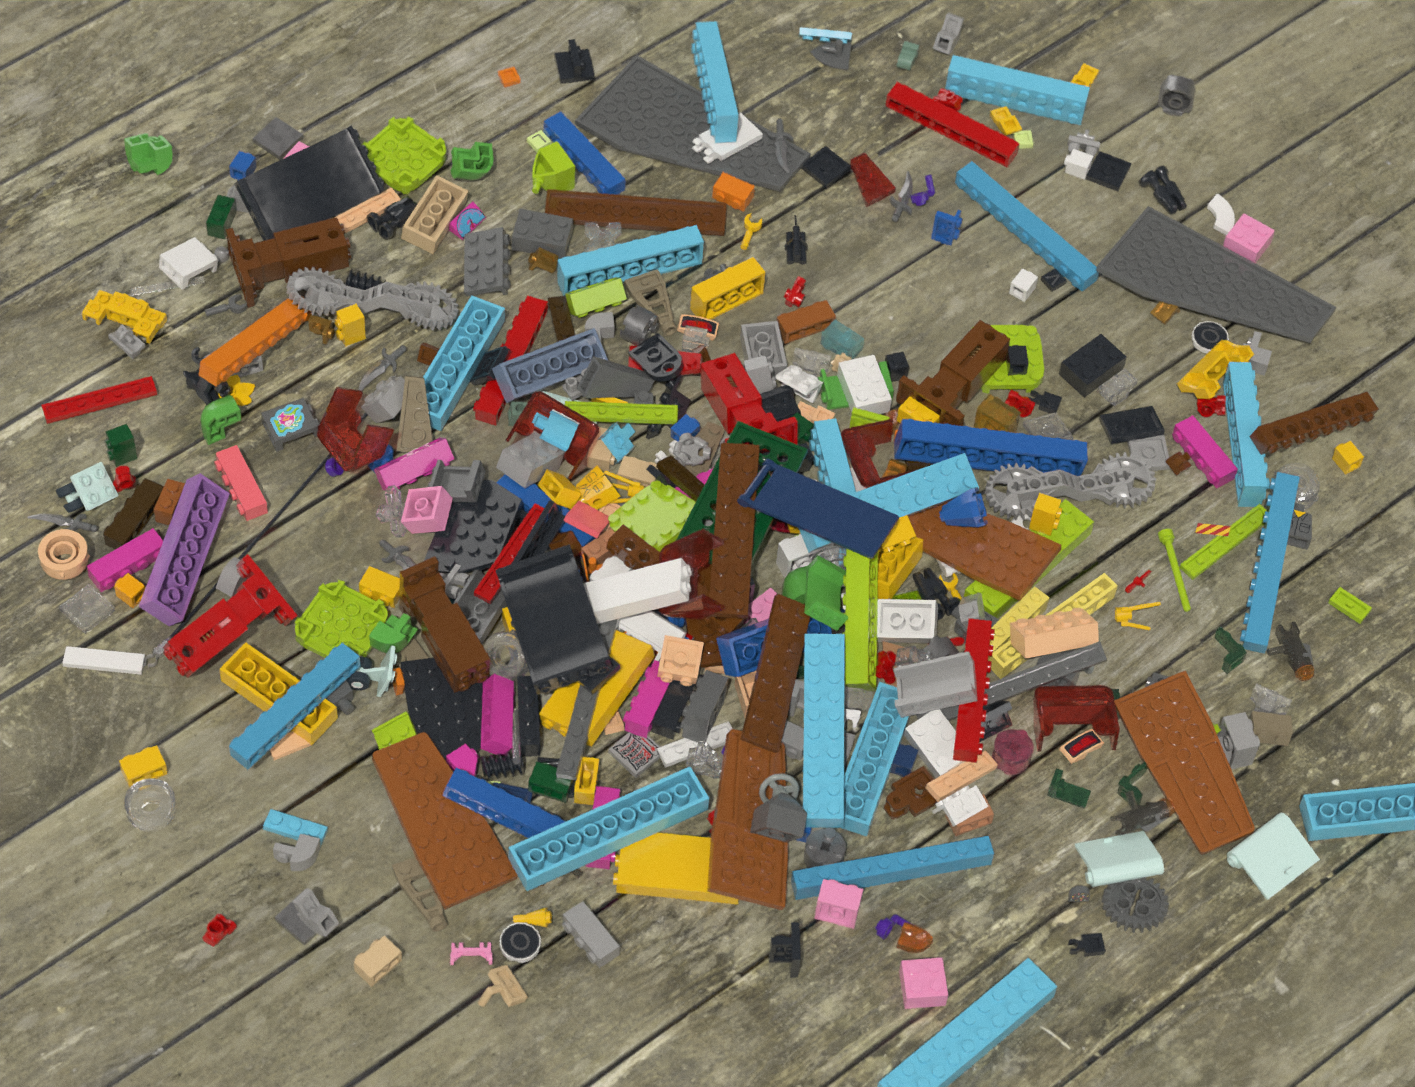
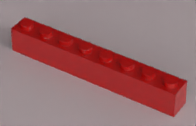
(952, 124)
(519, 341)
(972, 714)

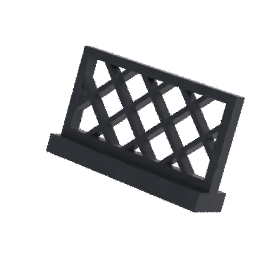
(542, 533)

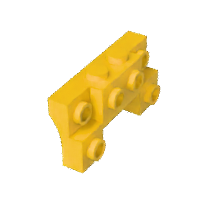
(126, 311)
(1204, 376)

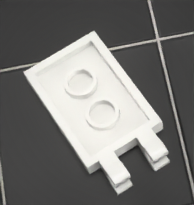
(746, 135)

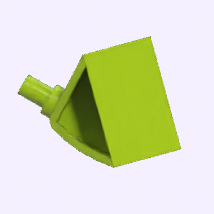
(553, 169)

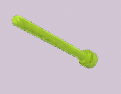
(1166, 538)

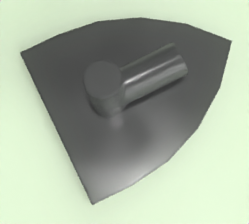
(833, 54)

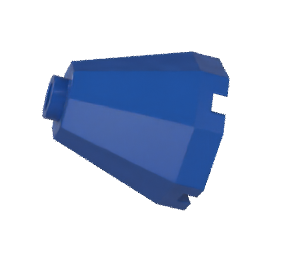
(965, 510)

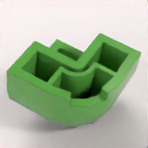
(148, 153)
(473, 162)
(217, 416)
(795, 584)
(393, 632)

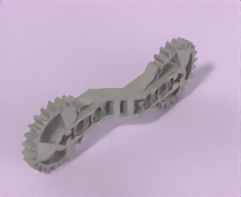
(412, 301)
(1117, 472)

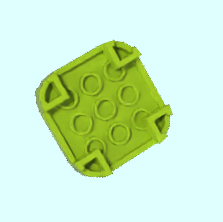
(405, 154)
(1022, 336)
(654, 514)
(339, 617)

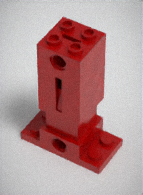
(737, 399)
(228, 620)

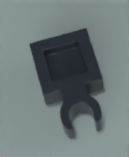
(1047, 402)
(1090, 944)

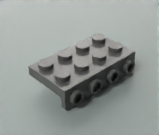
(486, 262)
(478, 612)

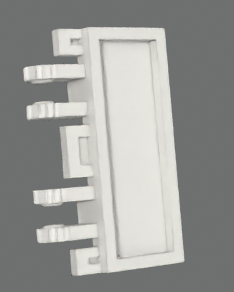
(650, 629)

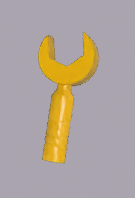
(750, 228)
(952, 586)

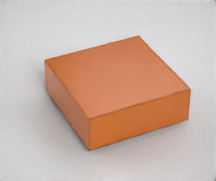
(509, 77)
(398, 682)

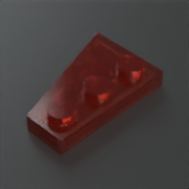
(870, 179)

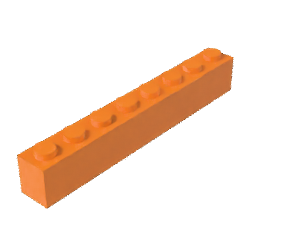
(252, 342)

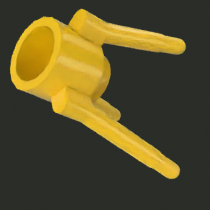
(632, 489)
(1123, 614)

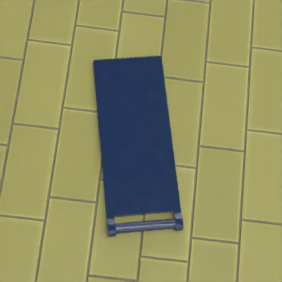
(820, 509)

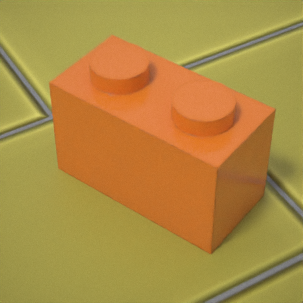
(733, 191)

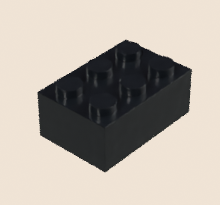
(1092, 365)

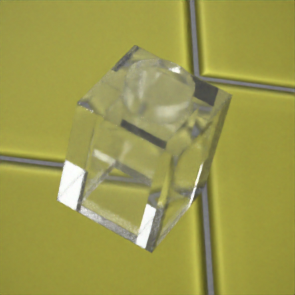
(694, 337)

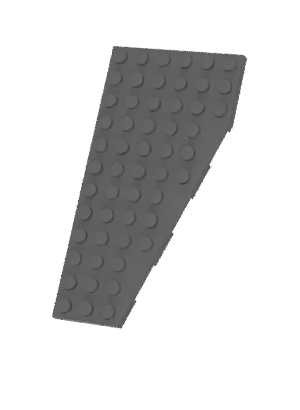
(662, 115)
(1193, 272)

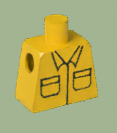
(596, 489)

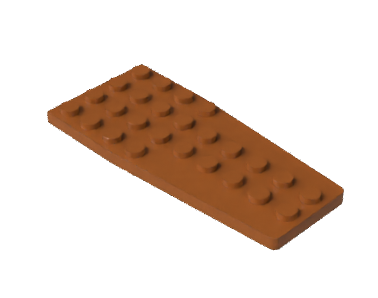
(992, 554)
(1187, 760)
(447, 838)
(741, 861)

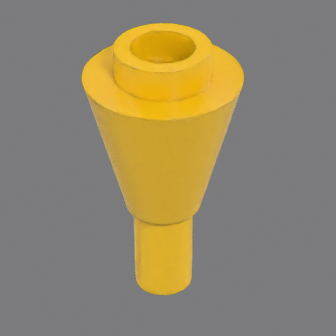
(539, 918)

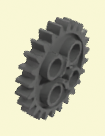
(1153, 909)

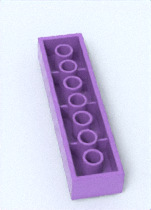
(184, 550)

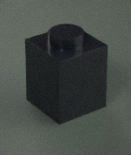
(1017, 360)
(897, 365)

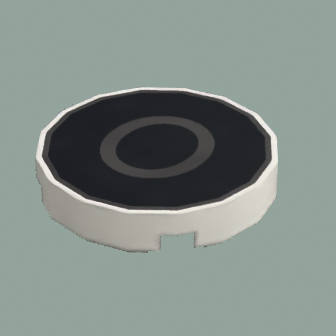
(1208, 335)
(520, 942)

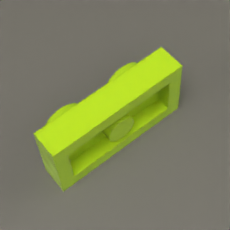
(1350, 605)

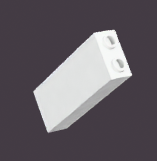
(639, 590)

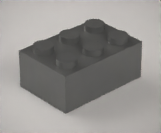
(543, 231)
(704, 706)

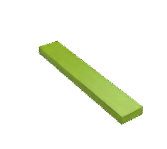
(626, 412)
(1222, 545)

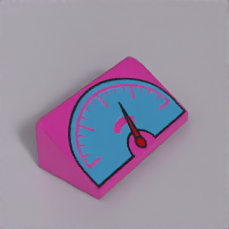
(466, 221)

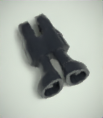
(1167, 194)
(396, 212)
(932, 588)

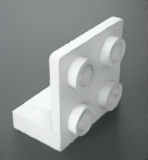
(802, 383)
(962, 804)

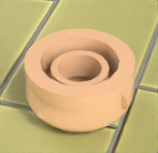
(60, 543)

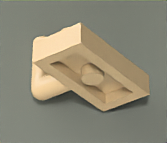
(506, 985)

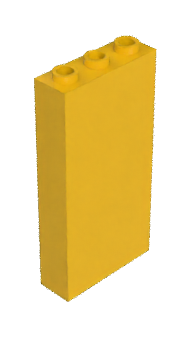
(633, 658)
(667, 868)

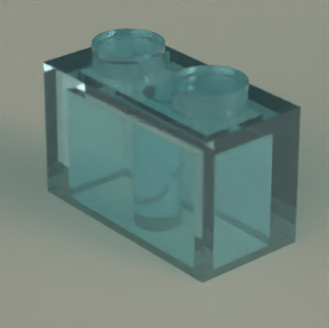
(842, 340)

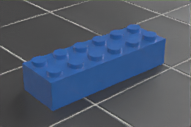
(742, 648)

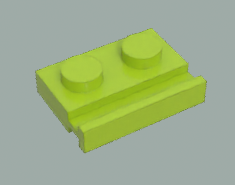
(863, 417)
(394, 730)

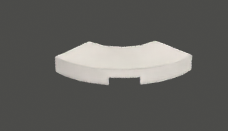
(1223, 214)

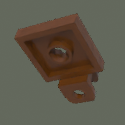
(904, 796)

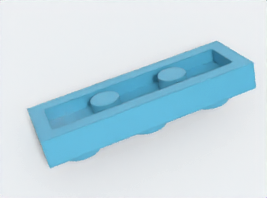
(824, 35)
(292, 826)

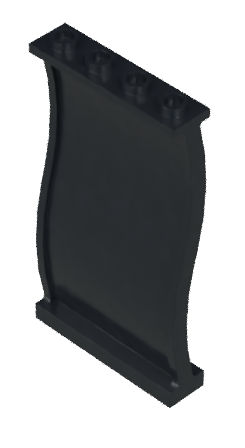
(310, 184)
(553, 619)

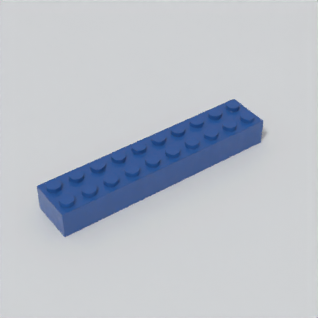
(987, 448)

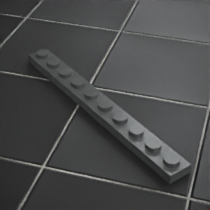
(1037, 676)
(582, 717)

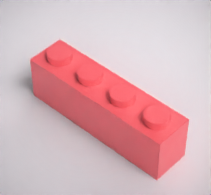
(241, 483)

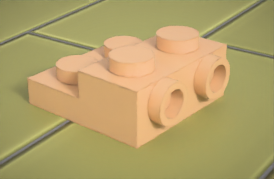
(680, 660)

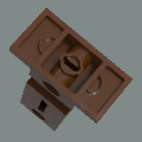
(307, 246)
(960, 373)
(443, 626)

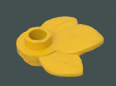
(239, 390)

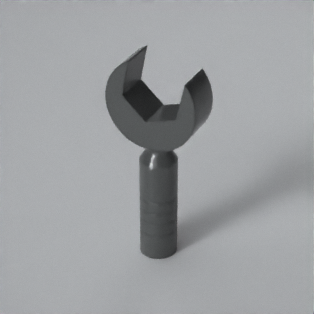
(224, 307)

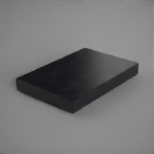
(1131, 424)

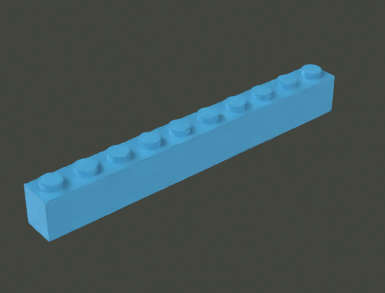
(1026, 226)
(1270, 562)
(895, 866)

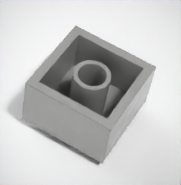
(386, 400)
(1238, 740)

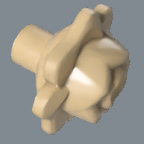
(839, 358)

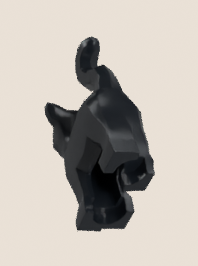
(203, 388)

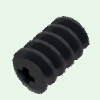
(362, 282)
(500, 765)

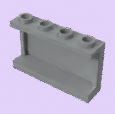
(935, 684)

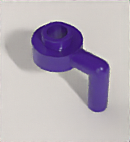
(921, 197)
(333, 467)
(885, 926)

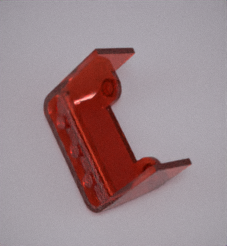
(544, 404)
(340, 433)
(860, 447)
(695, 553)
(1075, 706)

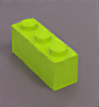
(596, 297)

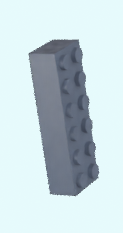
(548, 365)

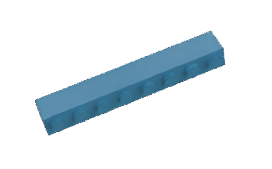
(294, 706)

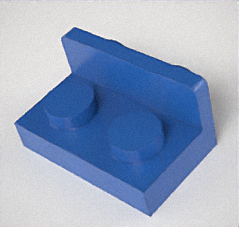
(946, 227)

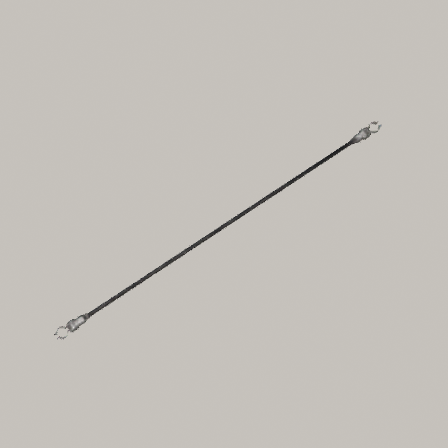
(158, 650)

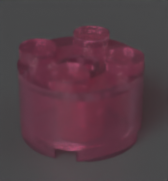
(1012, 751)

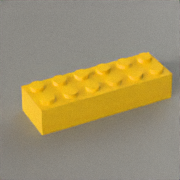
(265, 681)

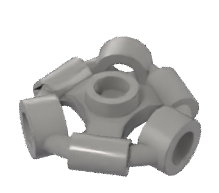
(685, 449)

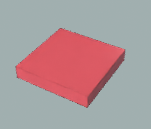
(587, 519)

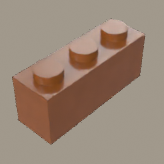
(805, 321)

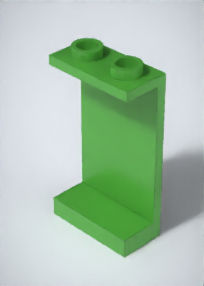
(833, 394)
(823, 592)

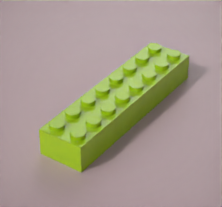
(1071, 532)
(862, 620)

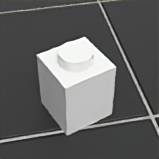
(1078, 163)
(1023, 285)

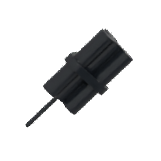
(796, 245)

